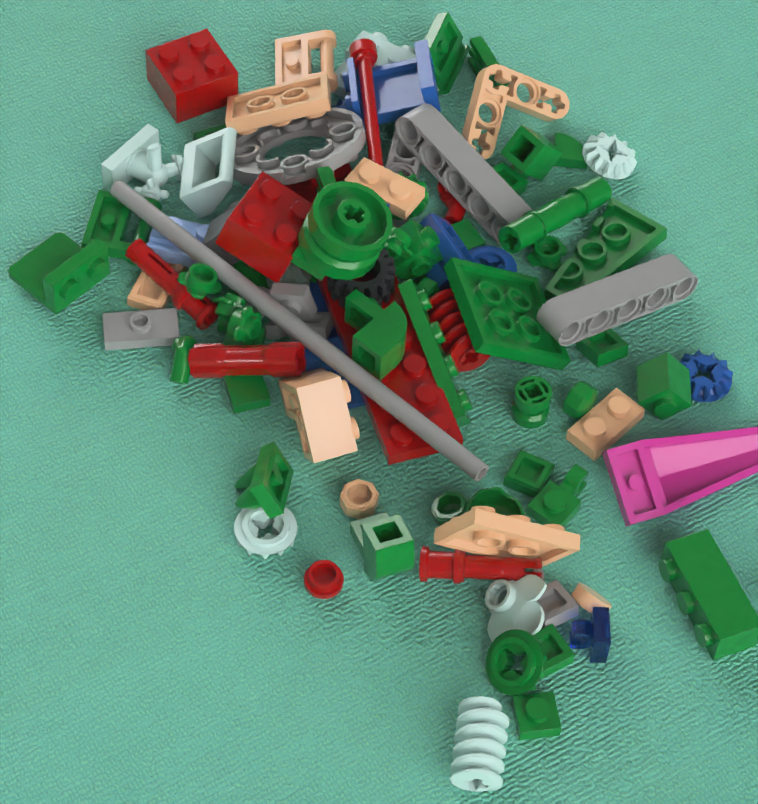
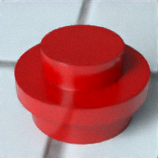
(323, 579)

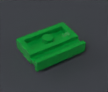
(446, 51)

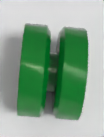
(345, 230)

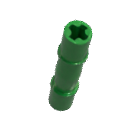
(554, 215)

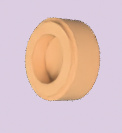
(588, 598)

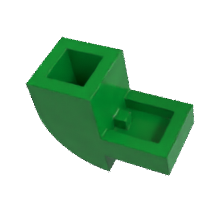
(380, 333)
(383, 545)

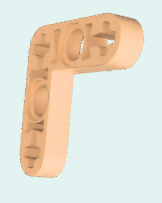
(502, 96)

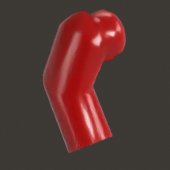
(455, 210)

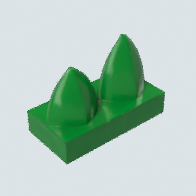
(266, 482)

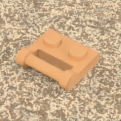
(294, 56)

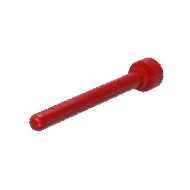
(365, 56)

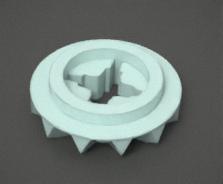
(596, 156)
(247, 531)

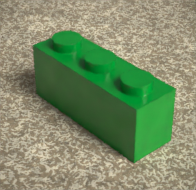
(709, 594)

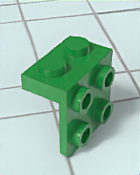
(61, 270)

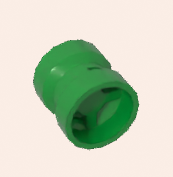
(531, 402)

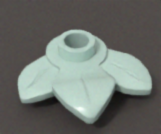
(515, 605)

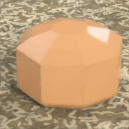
(359, 499)

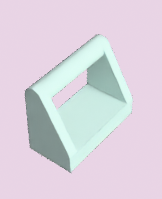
(198, 182)

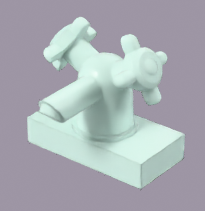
(143, 160)

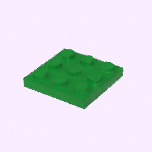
(502, 313)

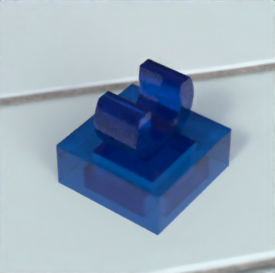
(593, 634)

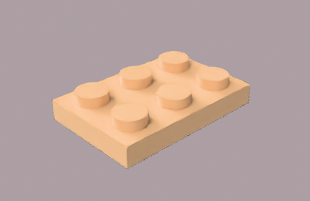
(279, 104)
(493, 534)

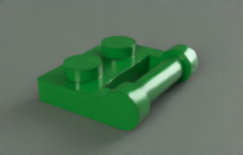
(109, 224)

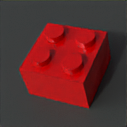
(191, 75)
(265, 227)

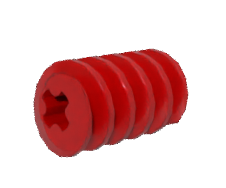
(458, 341)

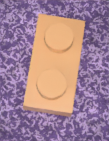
(395, 189)
(605, 424)

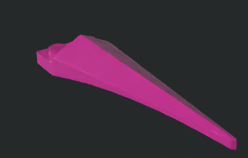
(673, 471)

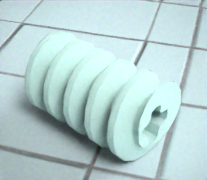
(479, 745)

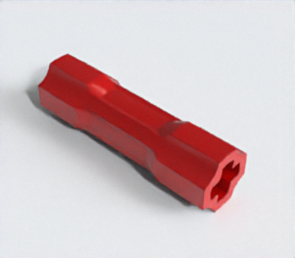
(275, 359)

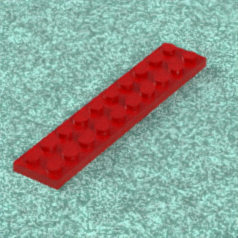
(409, 379)

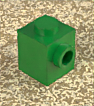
(530, 153)
(424, 249)
(663, 386)

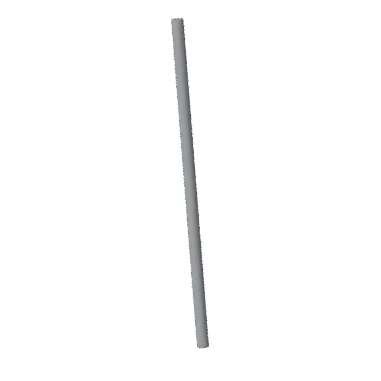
(303, 333)

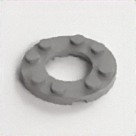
(344, 141)

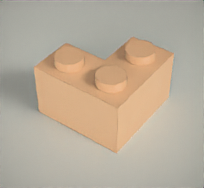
(321, 413)

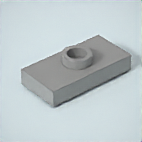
(140, 328)

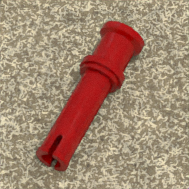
(167, 278)
(459, 566)

